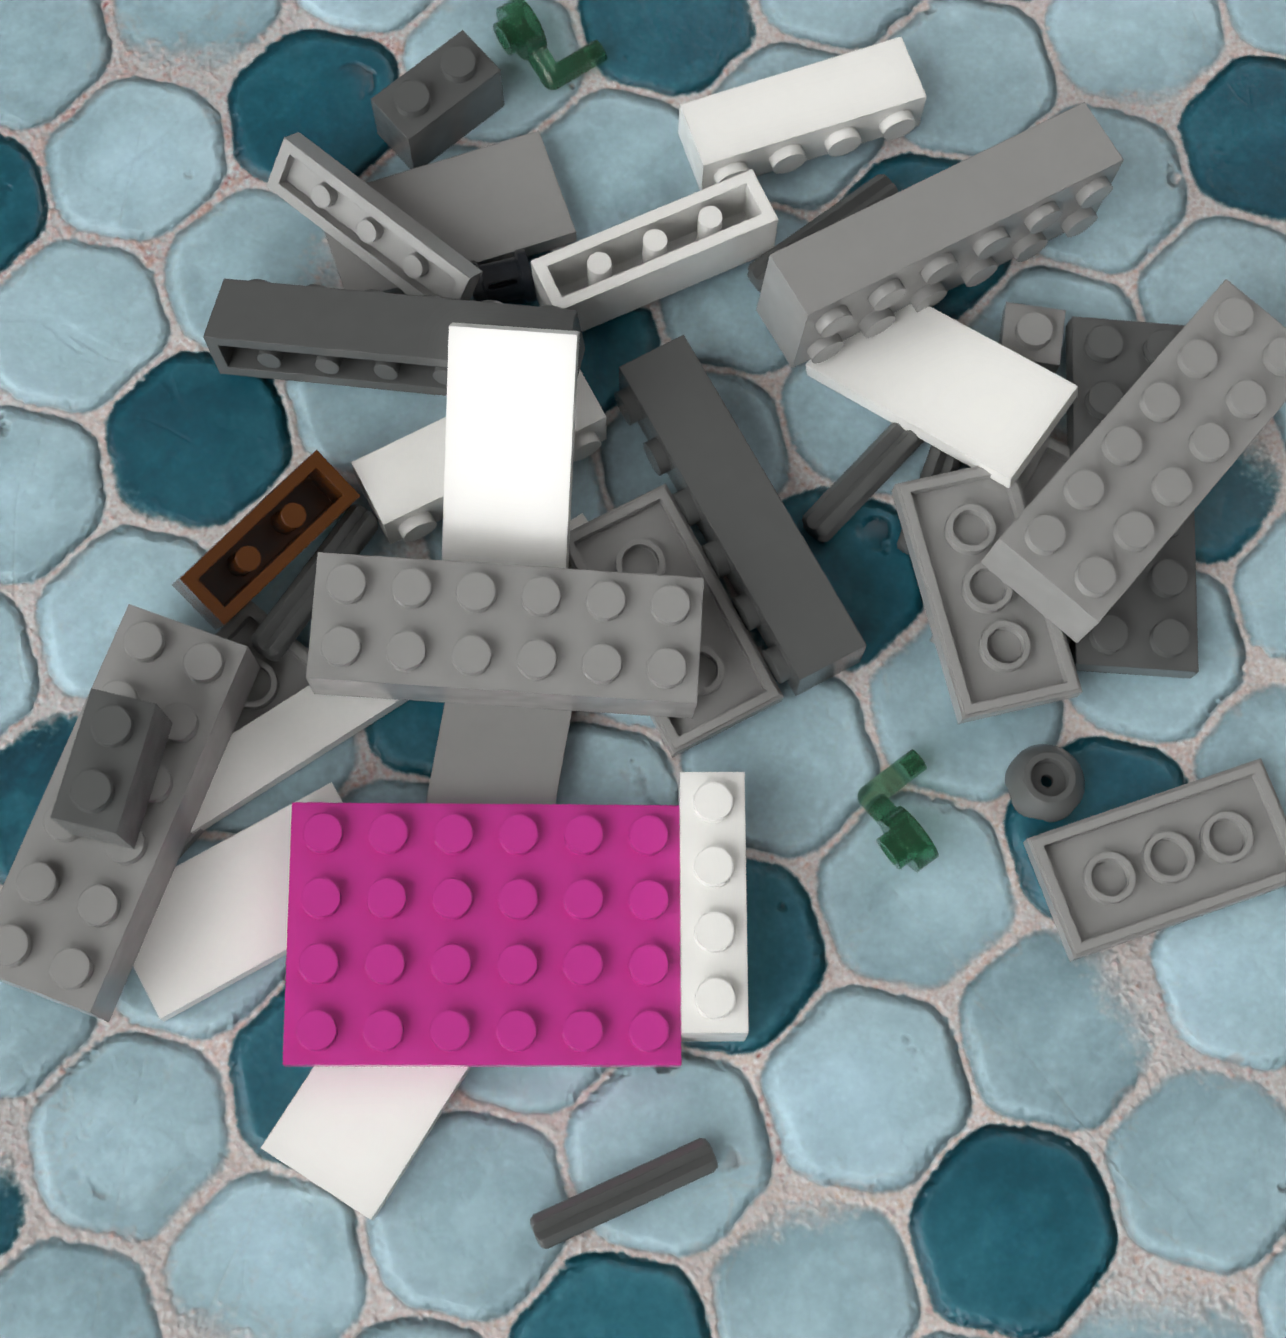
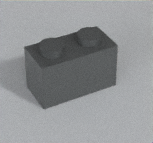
(438, 101)
(112, 768)

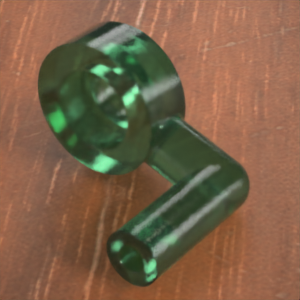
(522, 33)
(903, 837)

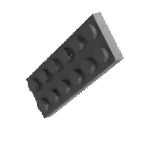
(1156, 618)

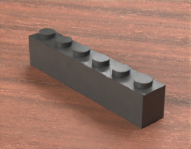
(353, 334)
(739, 516)

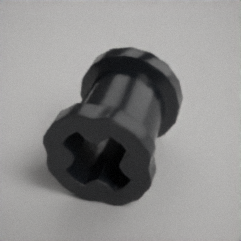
(513, 268)

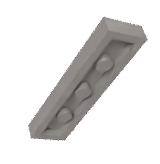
(369, 223)

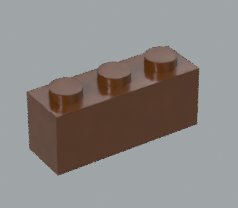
(266, 540)

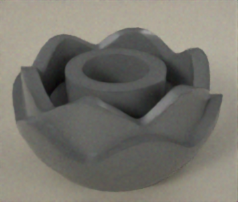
(1042, 802)

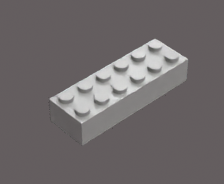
(937, 236)
(1146, 464)
(505, 635)
(84, 905)

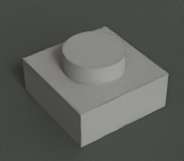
(1033, 333)

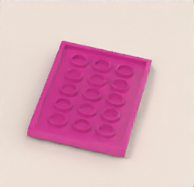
(483, 936)

